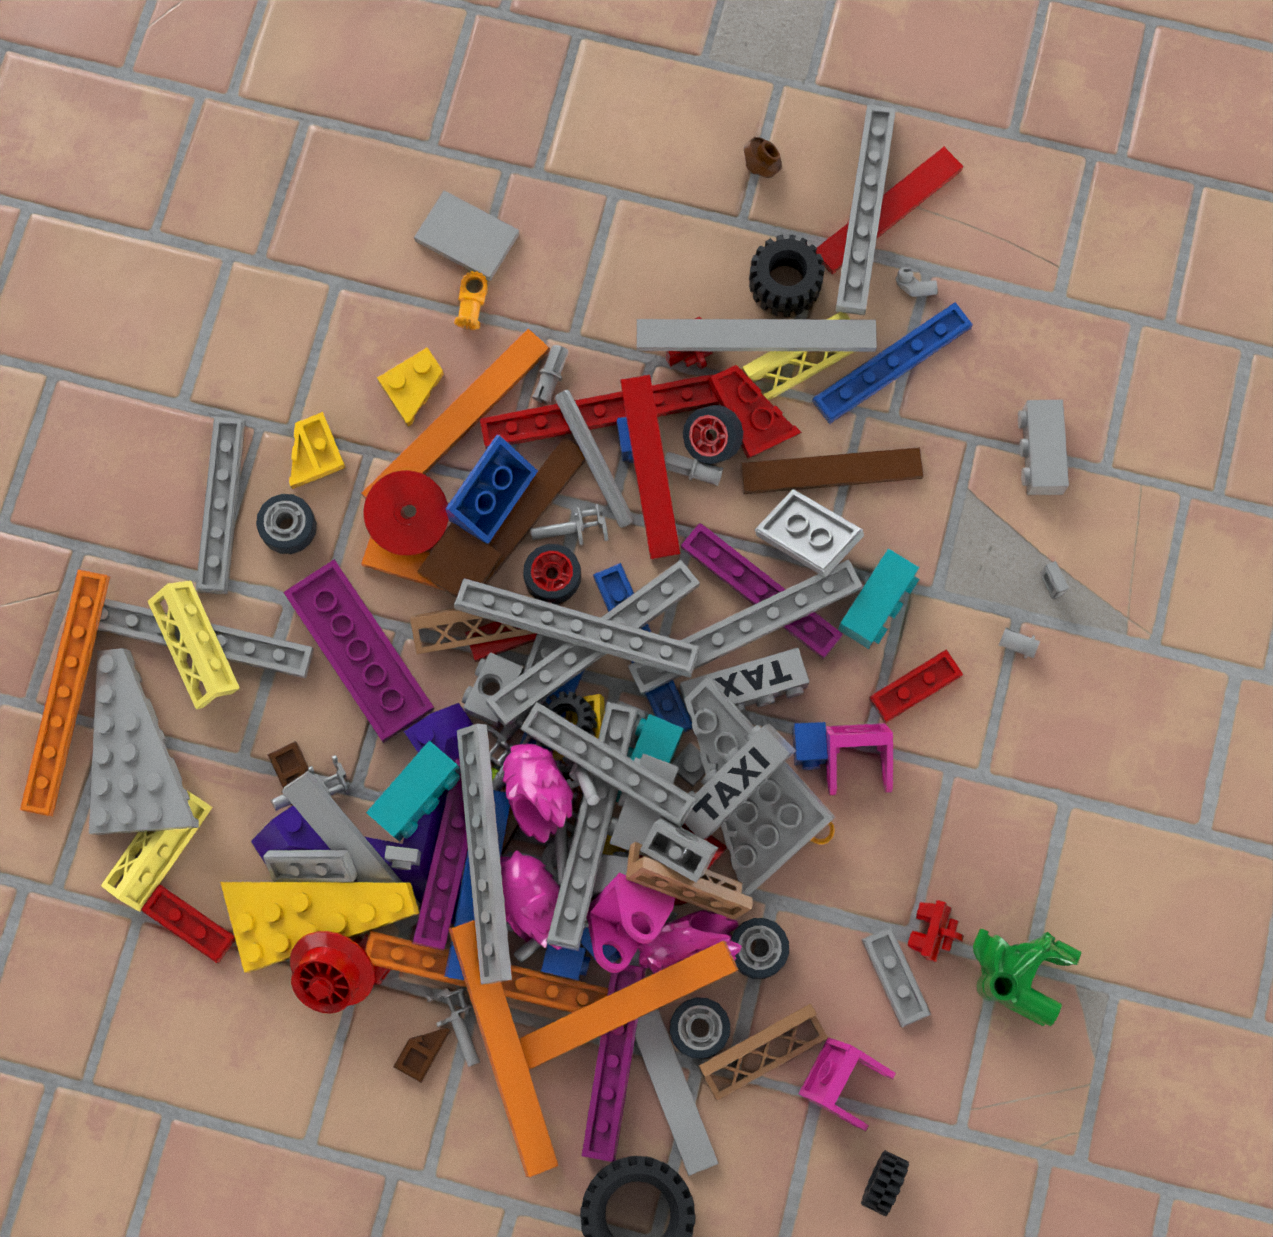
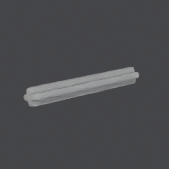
(594, 458)

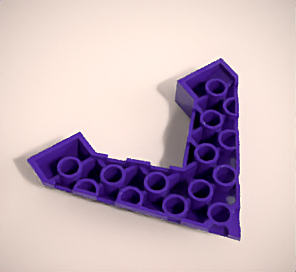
(293, 832)

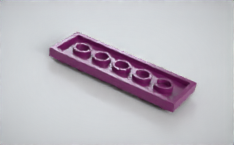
(359, 651)

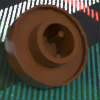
(762, 157)

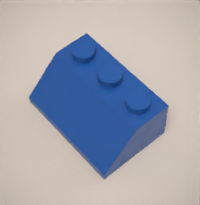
(491, 490)

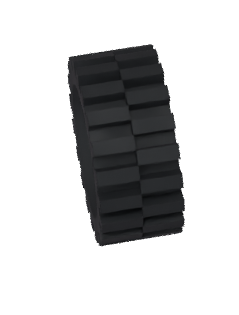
(637, 1170)

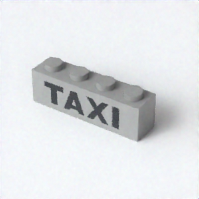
(757, 680)
(737, 779)

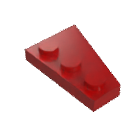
(760, 419)

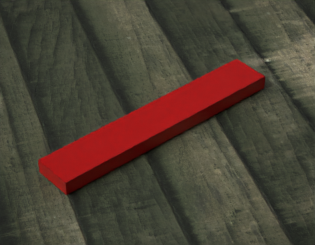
(898, 202)
(650, 466)

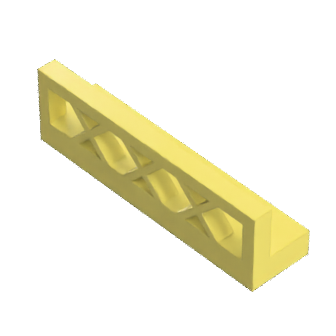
(773, 360)
(196, 639)
(157, 857)

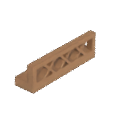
(452, 616)
(710, 892)
(757, 1040)

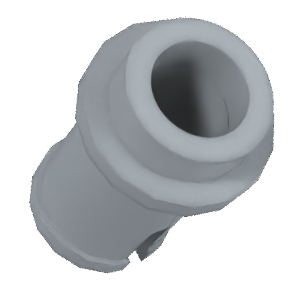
(1019, 643)

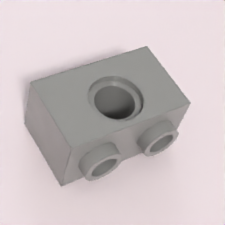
(494, 670)
(678, 849)

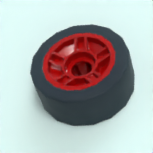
(700, 441)
(537, 568)

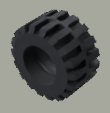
(792, 254)

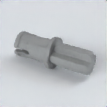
(550, 374)
(693, 468)

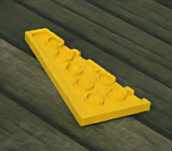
(275, 915)

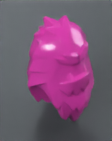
(536, 790)
(529, 897)
(687, 937)

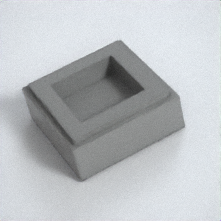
(1054, 580)

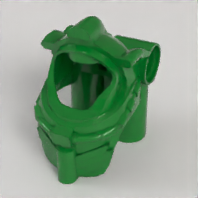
(1015, 970)

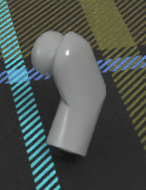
(912, 286)

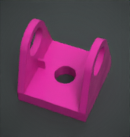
(859, 735)
(624, 917)
(831, 1074)

